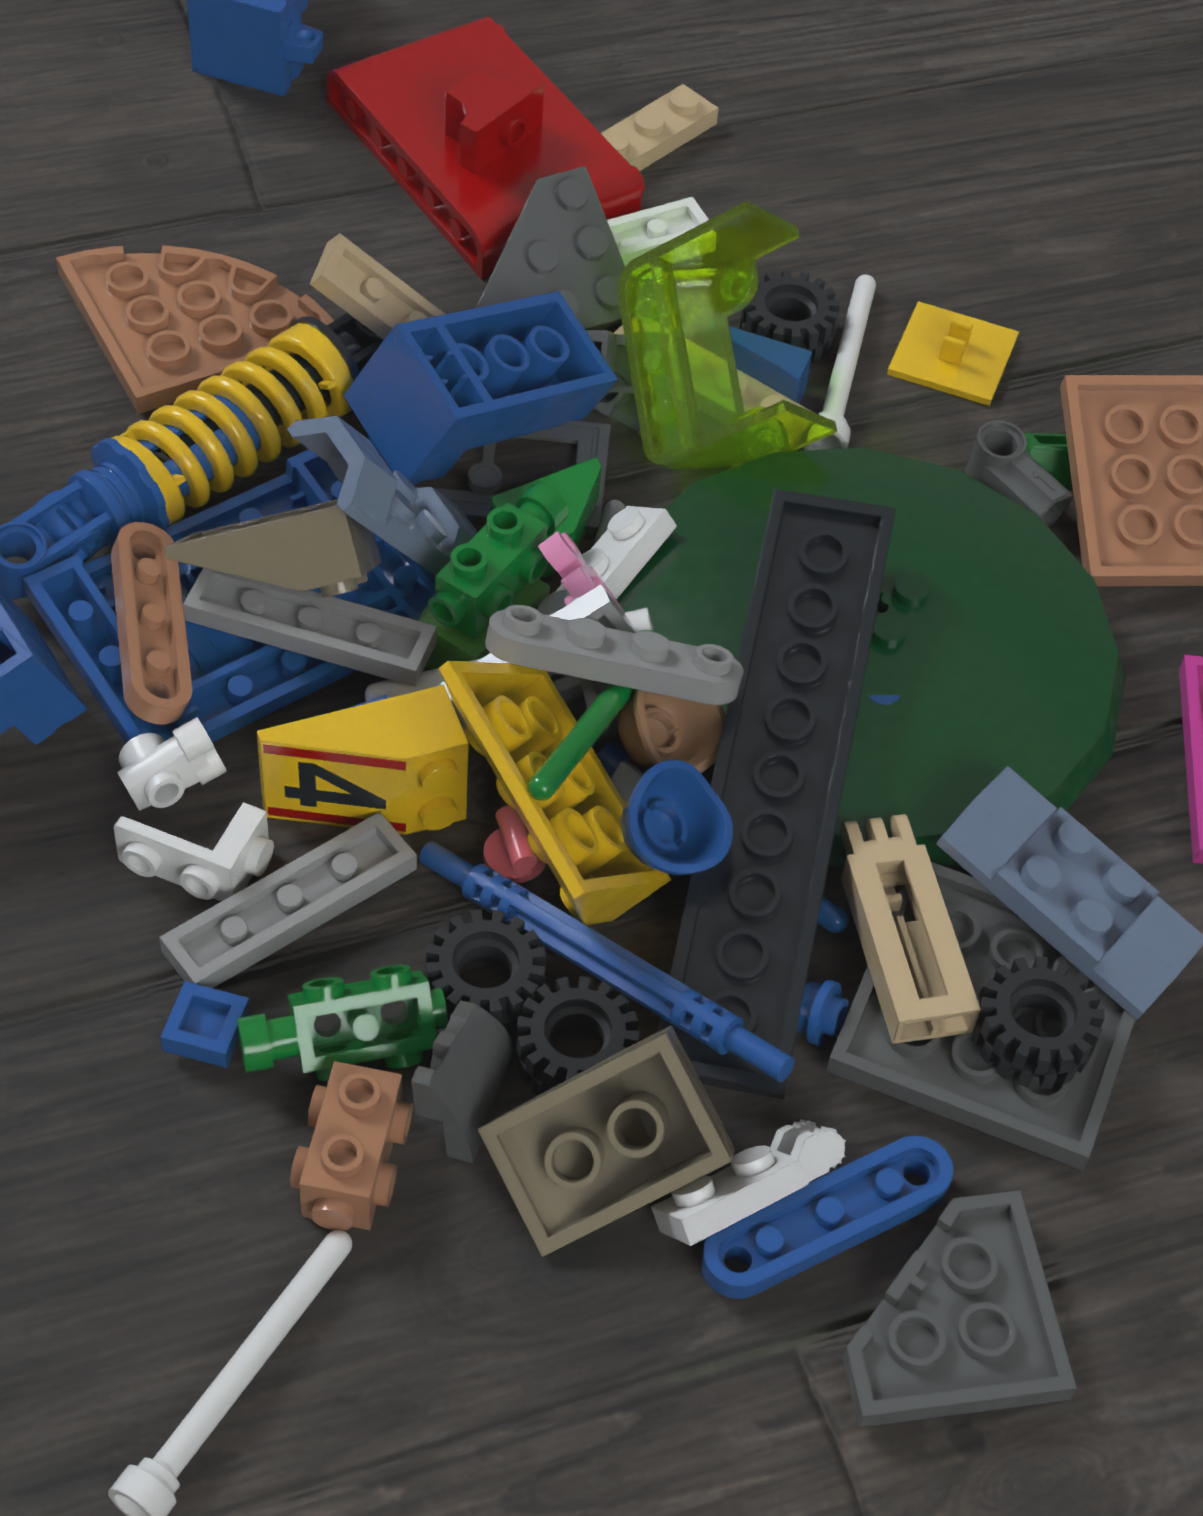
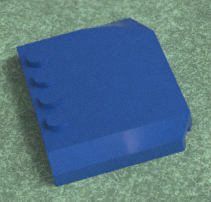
(230, 675)

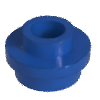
(822, 1011)

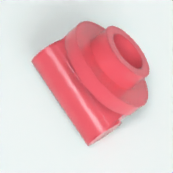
(509, 850)

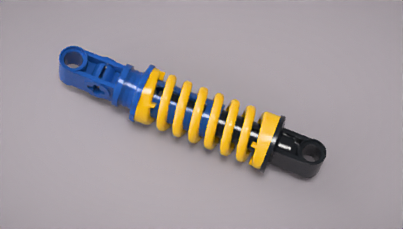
(192, 446)

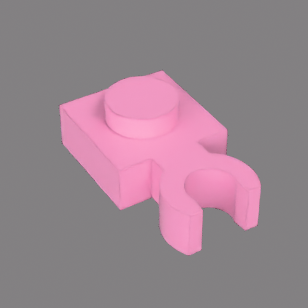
(569, 563)

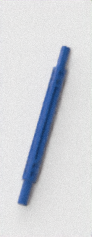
(610, 962)

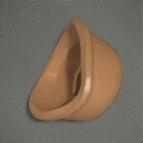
(670, 728)

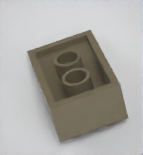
(288, 549)
(608, 1141)

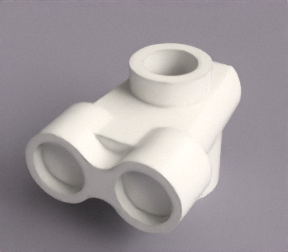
(161, 770)

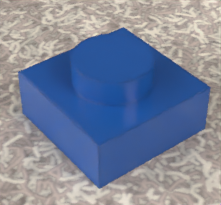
(204, 1024)

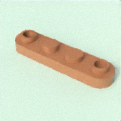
(150, 624)

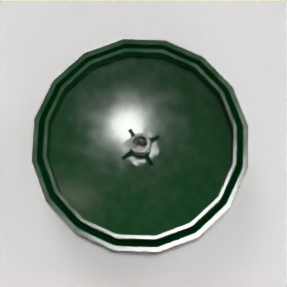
(974, 626)

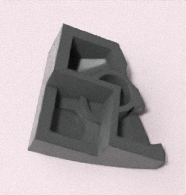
(464, 1077)

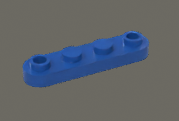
(828, 1216)

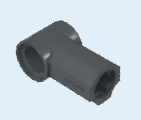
(1005, 466)

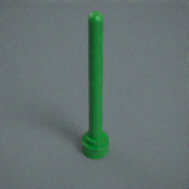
(578, 741)

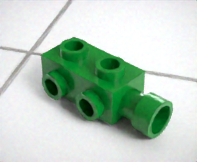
(497, 561)
(360, 1029)

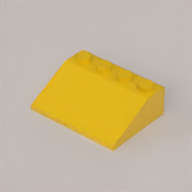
(517, 723)

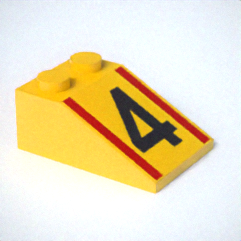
(376, 757)

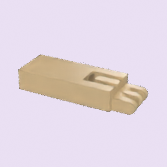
(911, 963)

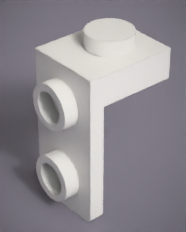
(204, 873)

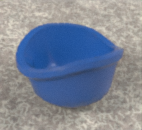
(676, 820)

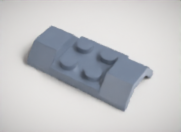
(408, 518)
(1072, 891)

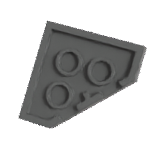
(562, 247)
(962, 1323)

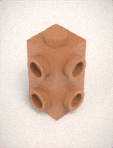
(351, 1145)

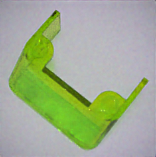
(682, 347)

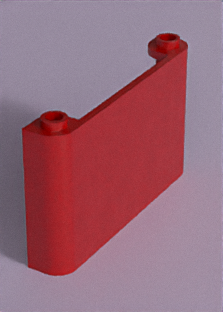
(399, 115)

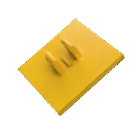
(953, 353)

